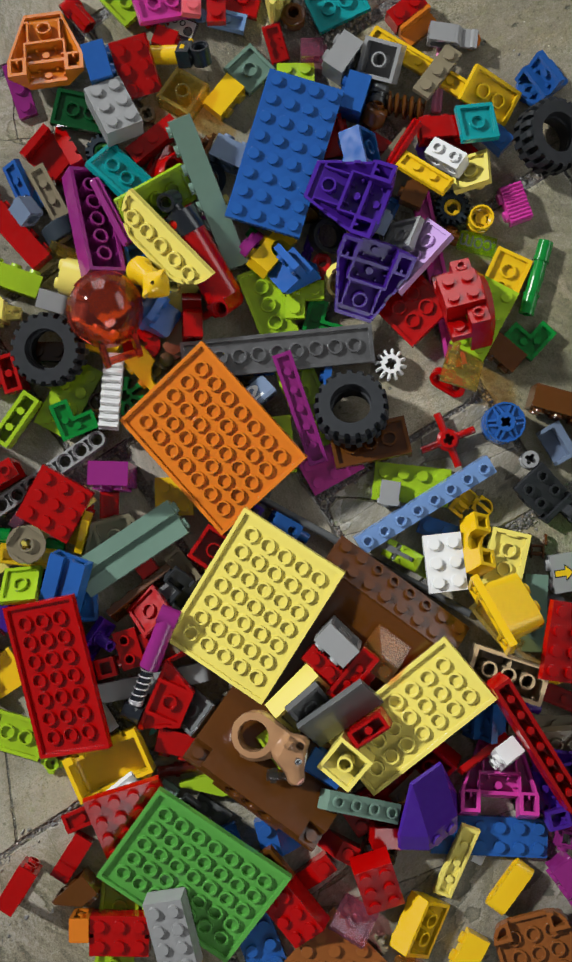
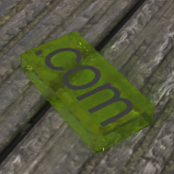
(476, 243)

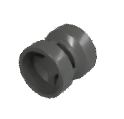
(378, 92)

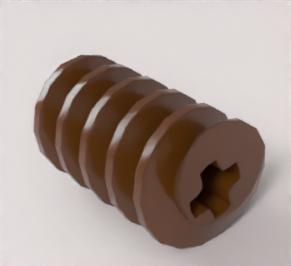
(404, 106)

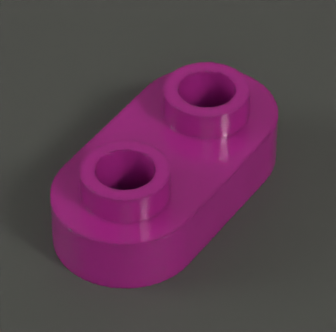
(250, 242)

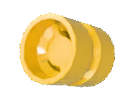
(480, 219)

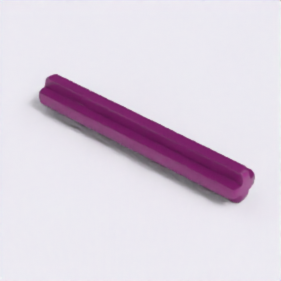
(110, 211)

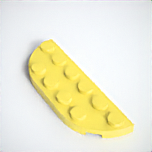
(161, 242)

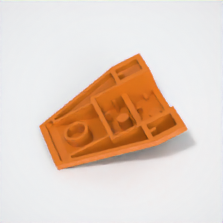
(44, 53)

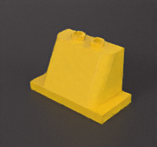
(508, 608)

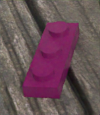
(22, 98)

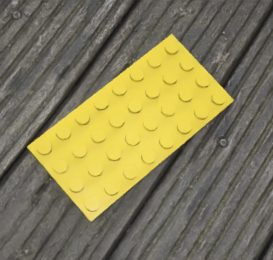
(427, 706)

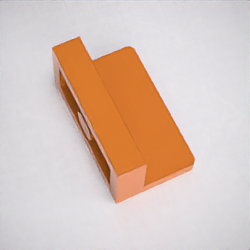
(416, 27)

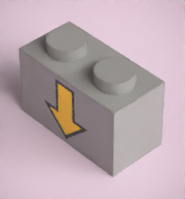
(560, 572)

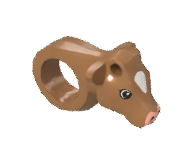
(285, 748)

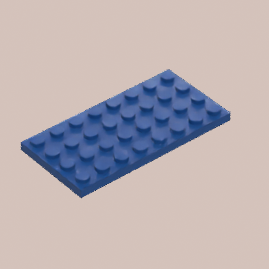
(282, 151)

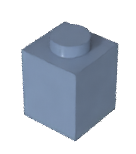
(25, 211)

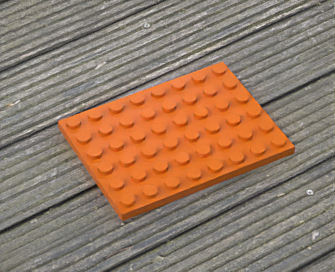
(212, 437)

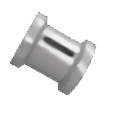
(534, 457)

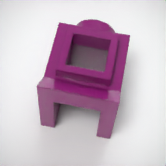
(563, 839)

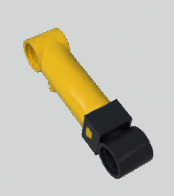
(183, 54)

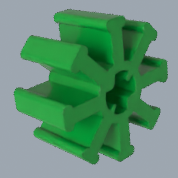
(127, 381)

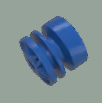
(492, 421)

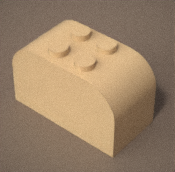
(521, 671)

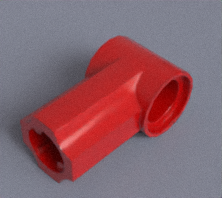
(75, 11)

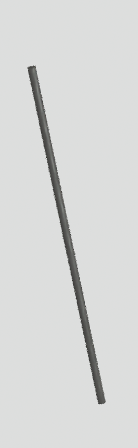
(333, 538)

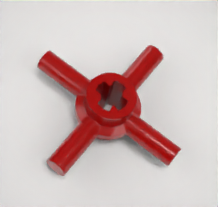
(439, 443)

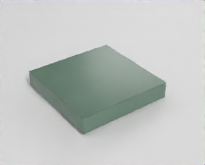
(249, 69)

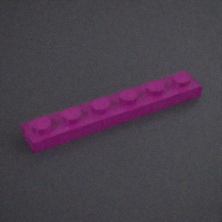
(299, 407)

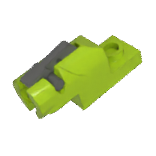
(405, 557)

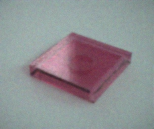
(353, 921)

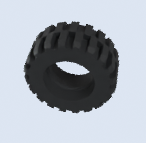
(531, 141)
(25, 350)
(351, 385)

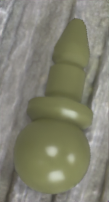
(165, 360)

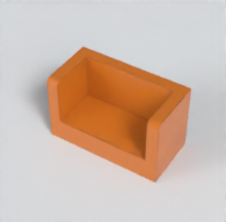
(80, 925)

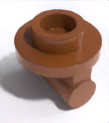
(455, 233)

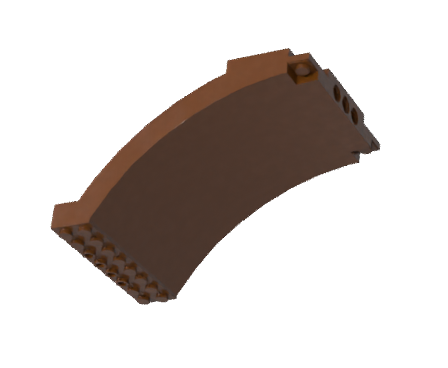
(361, 601)

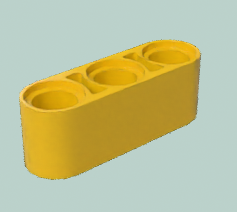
(509, 886)

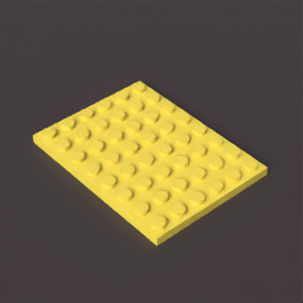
(255, 605)

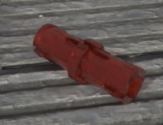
(175, 769)

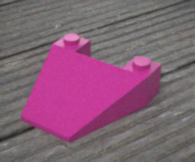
(513, 783)

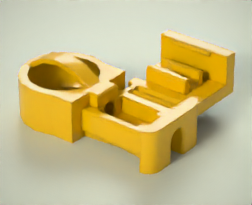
(466, 499)

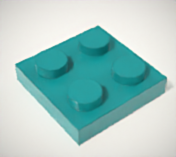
(476, 122)

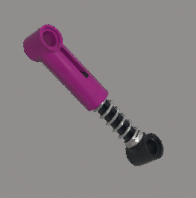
(151, 662)

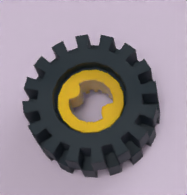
(458, 215)

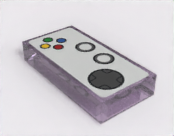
(186, 28)

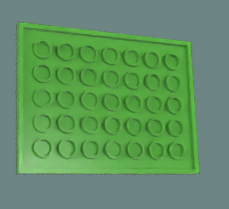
(223, 876)

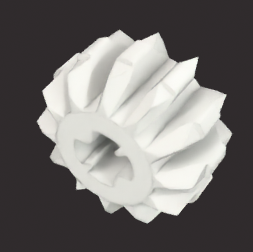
(396, 368)

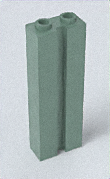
(135, 546)

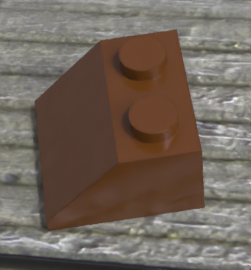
(79, 890)

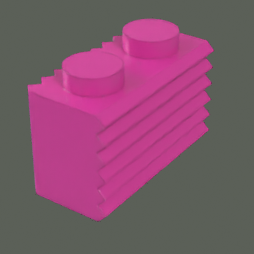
(514, 204)

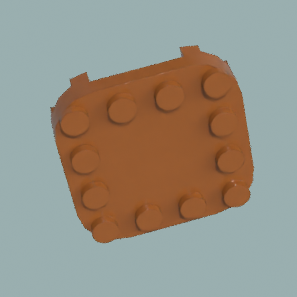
(534, 937)

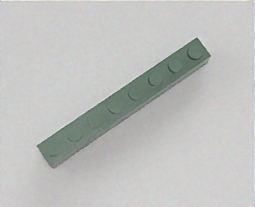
(206, 188)

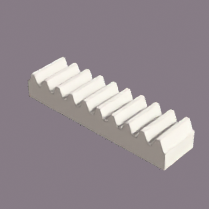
(111, 396)

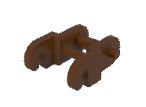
(532, 553)

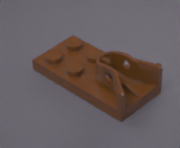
(390, 444)

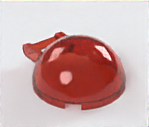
(106, 313)

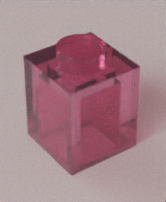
(312, 50)

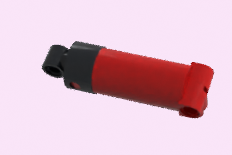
(221, 289)

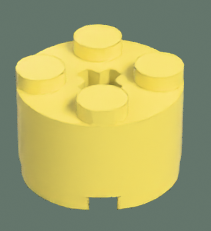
(68, 275)

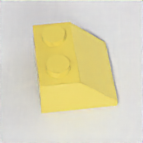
(345, 762)

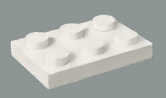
(444, 562)

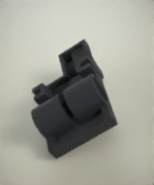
(544, 494)
(183, 583)

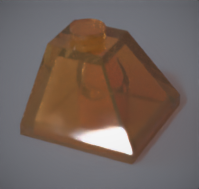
(390, 650)

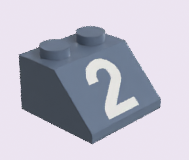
(261, 389)

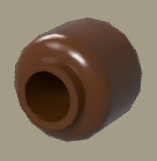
(293, 16)
(374, 115)

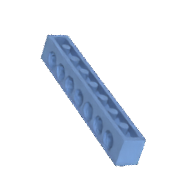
(425, 504)

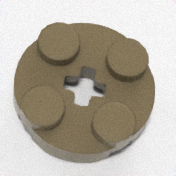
(25, 533)

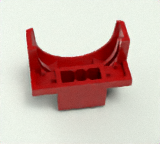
(465, 293)

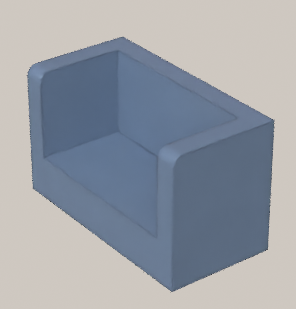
(556, 442)

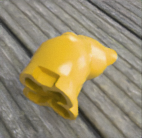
(149, 277)

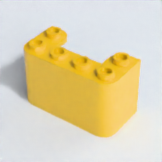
(100, 769)

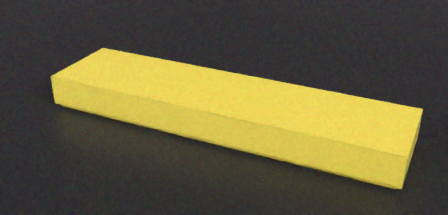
(456, 860)

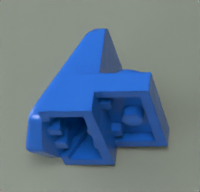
(539, 79)
(292, 271)
(159, 316)
(486, 725)

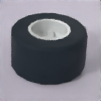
(58, 230)

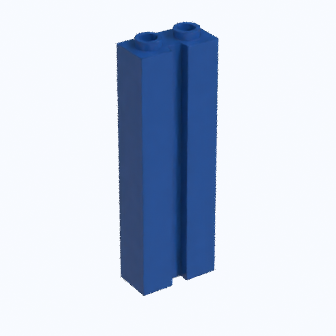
(65, 576)

